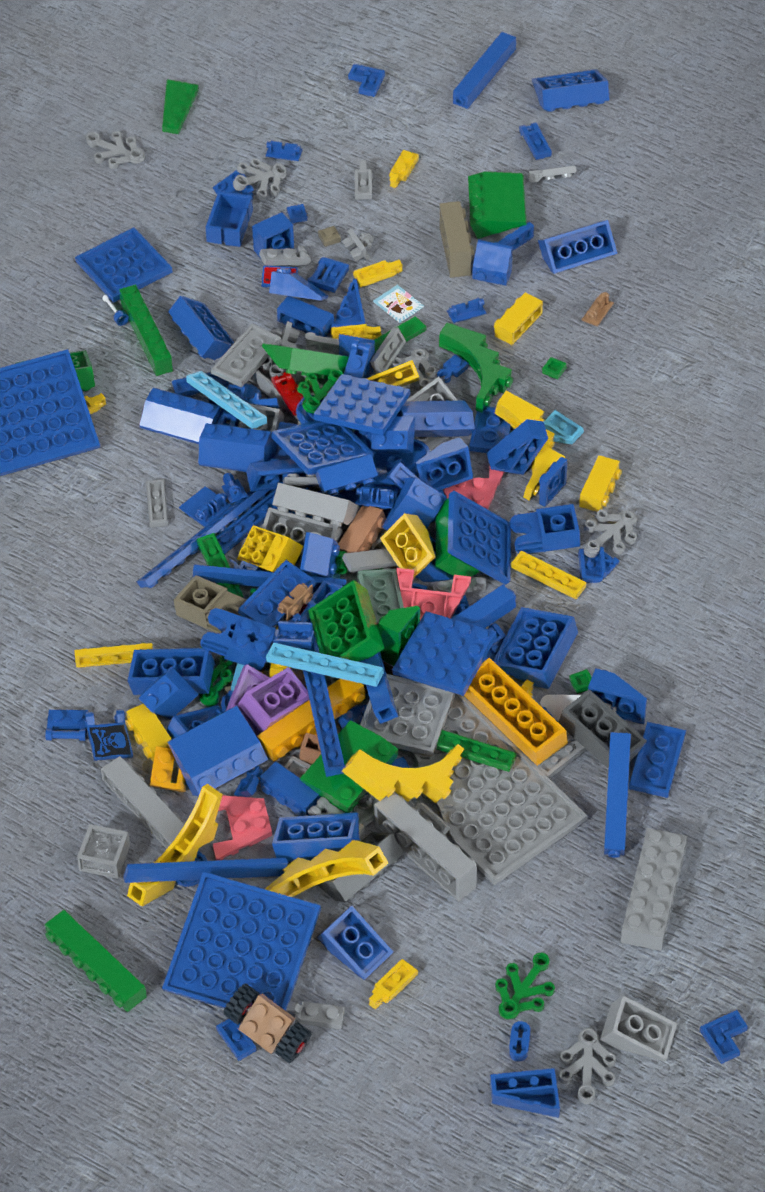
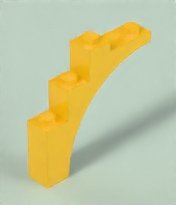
(515, 412)
(385, 779)
(196, 833)
(329, 864)

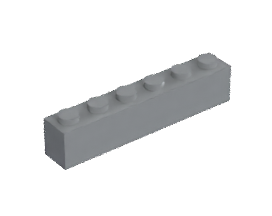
(142, 801)

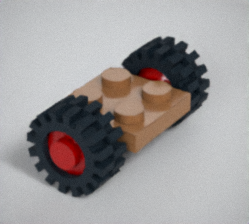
(267, 1023)

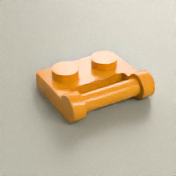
(162, 771)

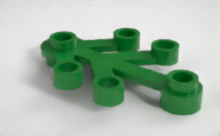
(311, 403)
(212, 697)
(523, 990)

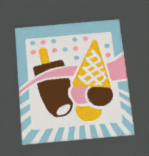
(398, 303)

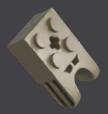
(202, 596)

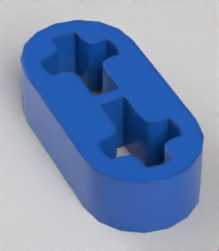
(524, 1041)

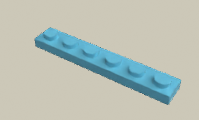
(226, 399)
(324, 664)

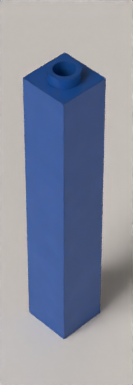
(484, 70)
(489, 608)
(381, 696)
(617, 794)

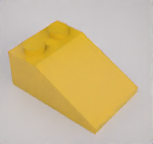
(409, 543)

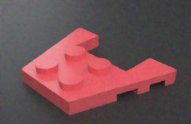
(478, 489)
(432, 601)
(247, 823)

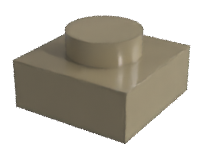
(329, 236)

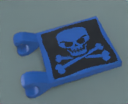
(109, 740)

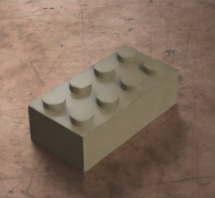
(456, 239)

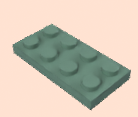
(382, 590)

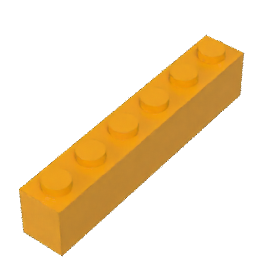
(291, 729)

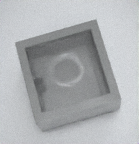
(103, 851)

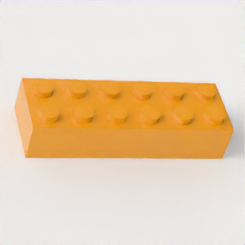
(515, 713)

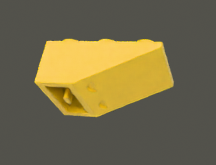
(268, 549)

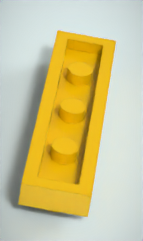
(548, 574)
(107, 655)

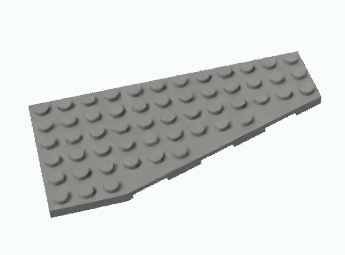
(496, 813)

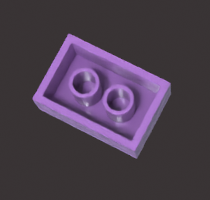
(274, 699)

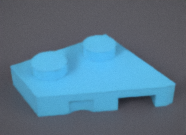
(564, 429)

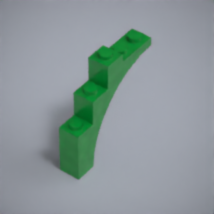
(473, 349)

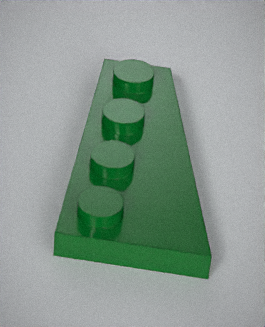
(177, 104)

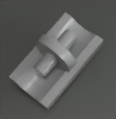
(364, 241)
(287, 334)

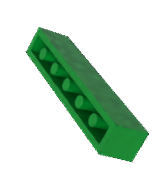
(146, 330)
(95, 961)

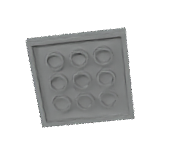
(420, 712)

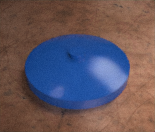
(385, 462)

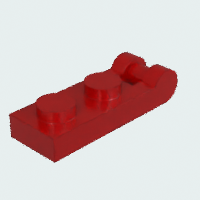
(287, 391)

